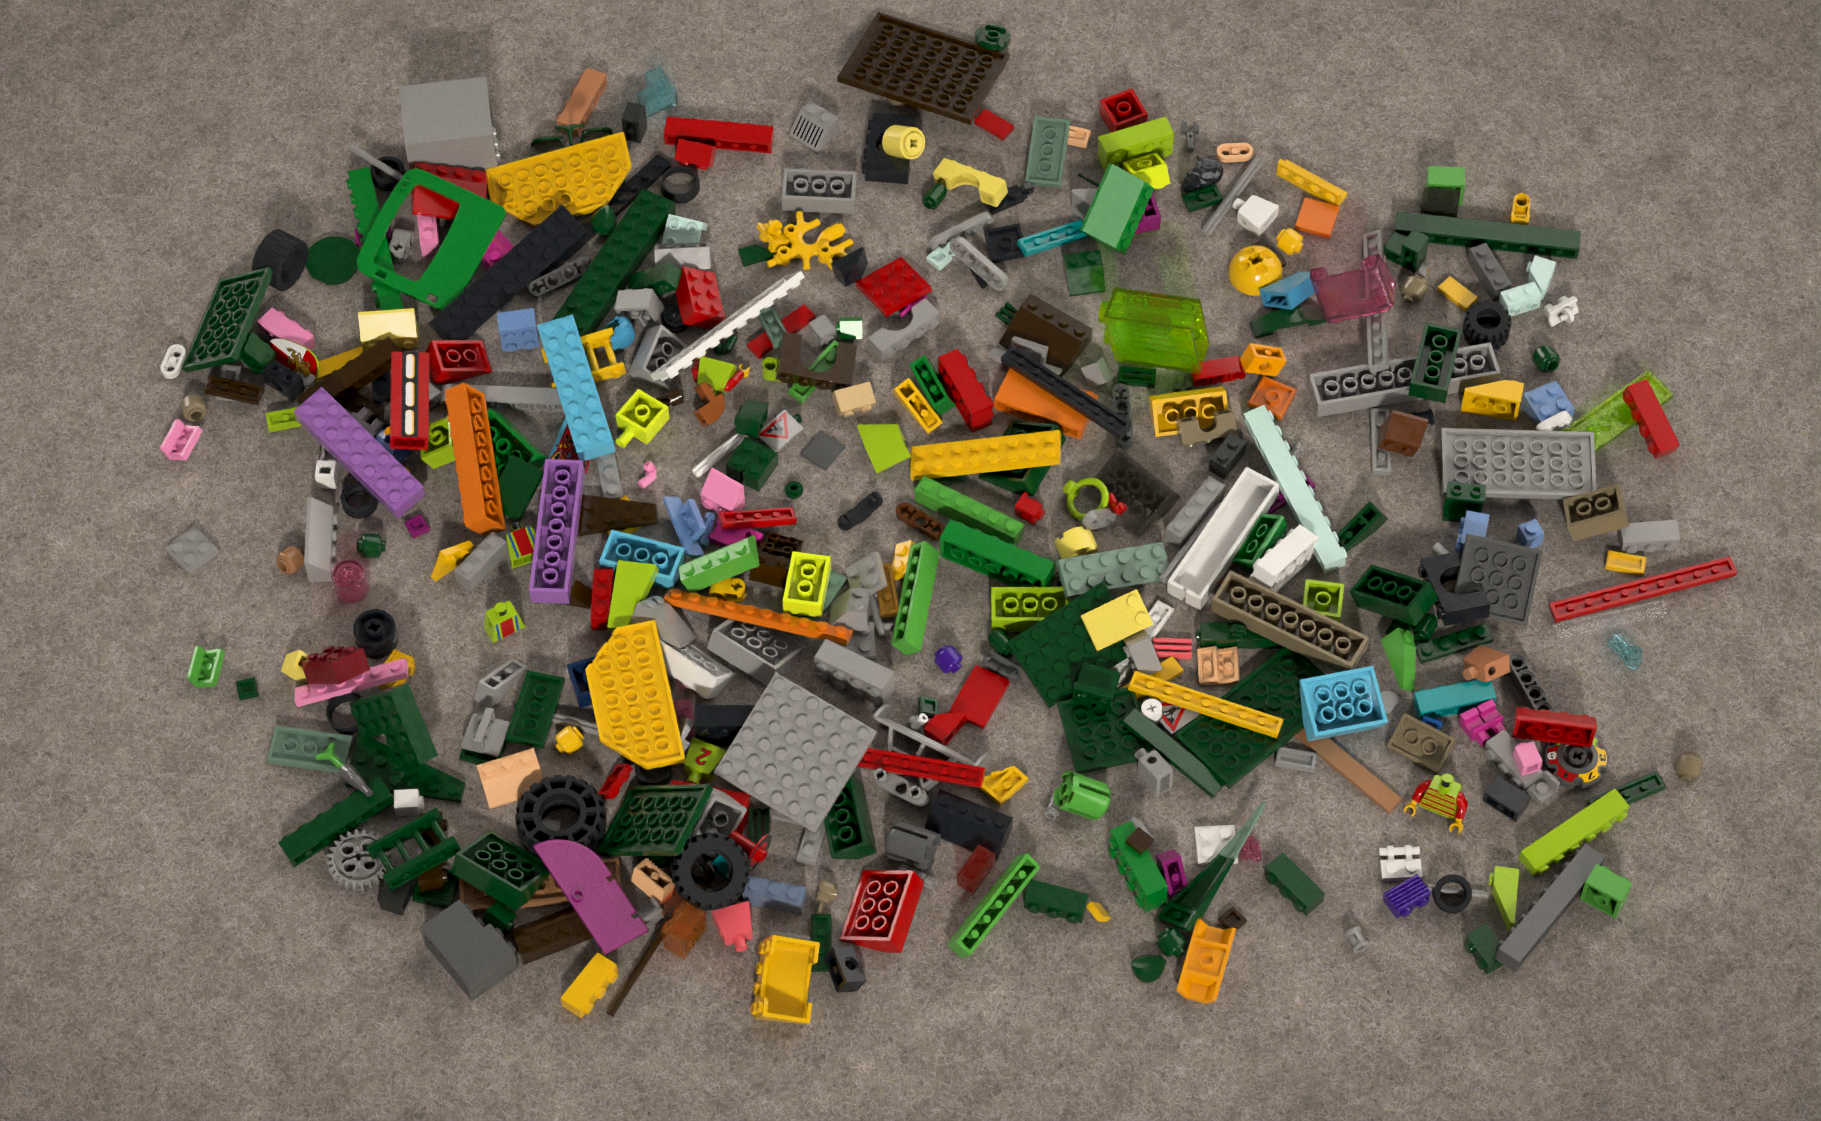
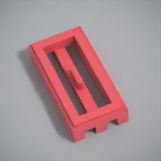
(1173, 644)

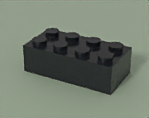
(720, 722)

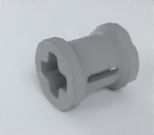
(1358, 946)

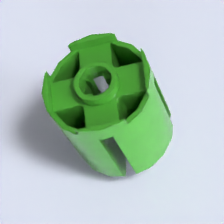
(1082, 796)

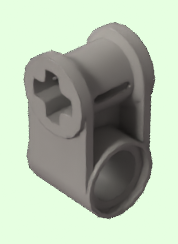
(401, 244)

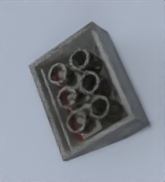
(1138, 488)

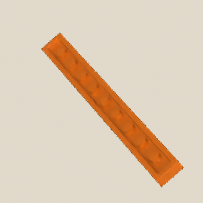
(757, 616)

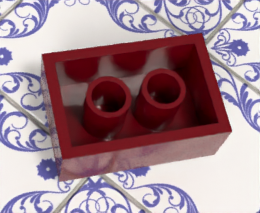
(335, 665)

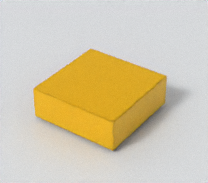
(1098, 912)

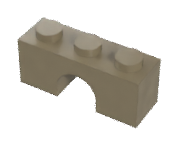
(1222, 425)

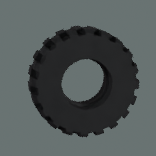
(556, 794)

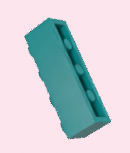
(1452, 699)

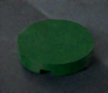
(992, 37)

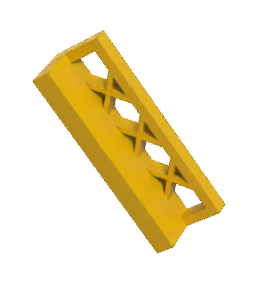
(1310, 182)

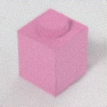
(1527, 758)

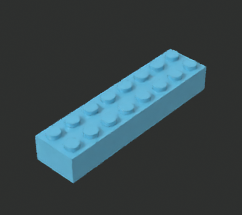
(576, 388)

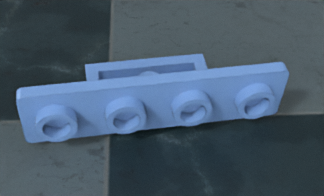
(687, 524)

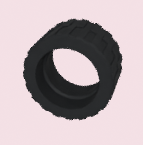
(284, 255)

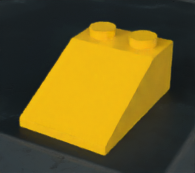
(1494, 399)

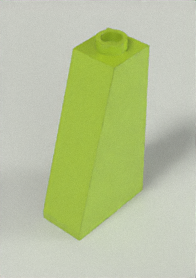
(631, 586)

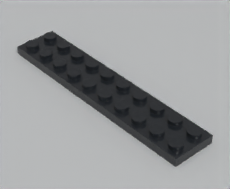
(508, 276)

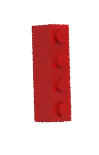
(1650, 419)

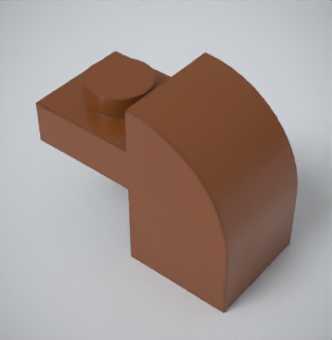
(712, 407)

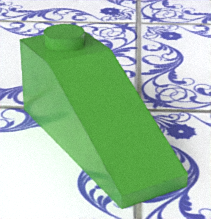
(1402, 657)

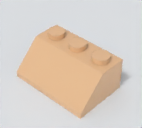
(509, 777)

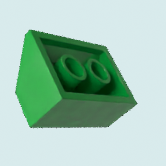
(1263, 535)

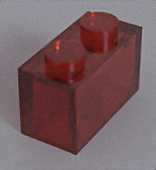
(976, 869)

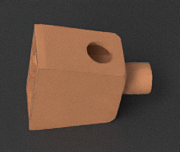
(1485, 664)

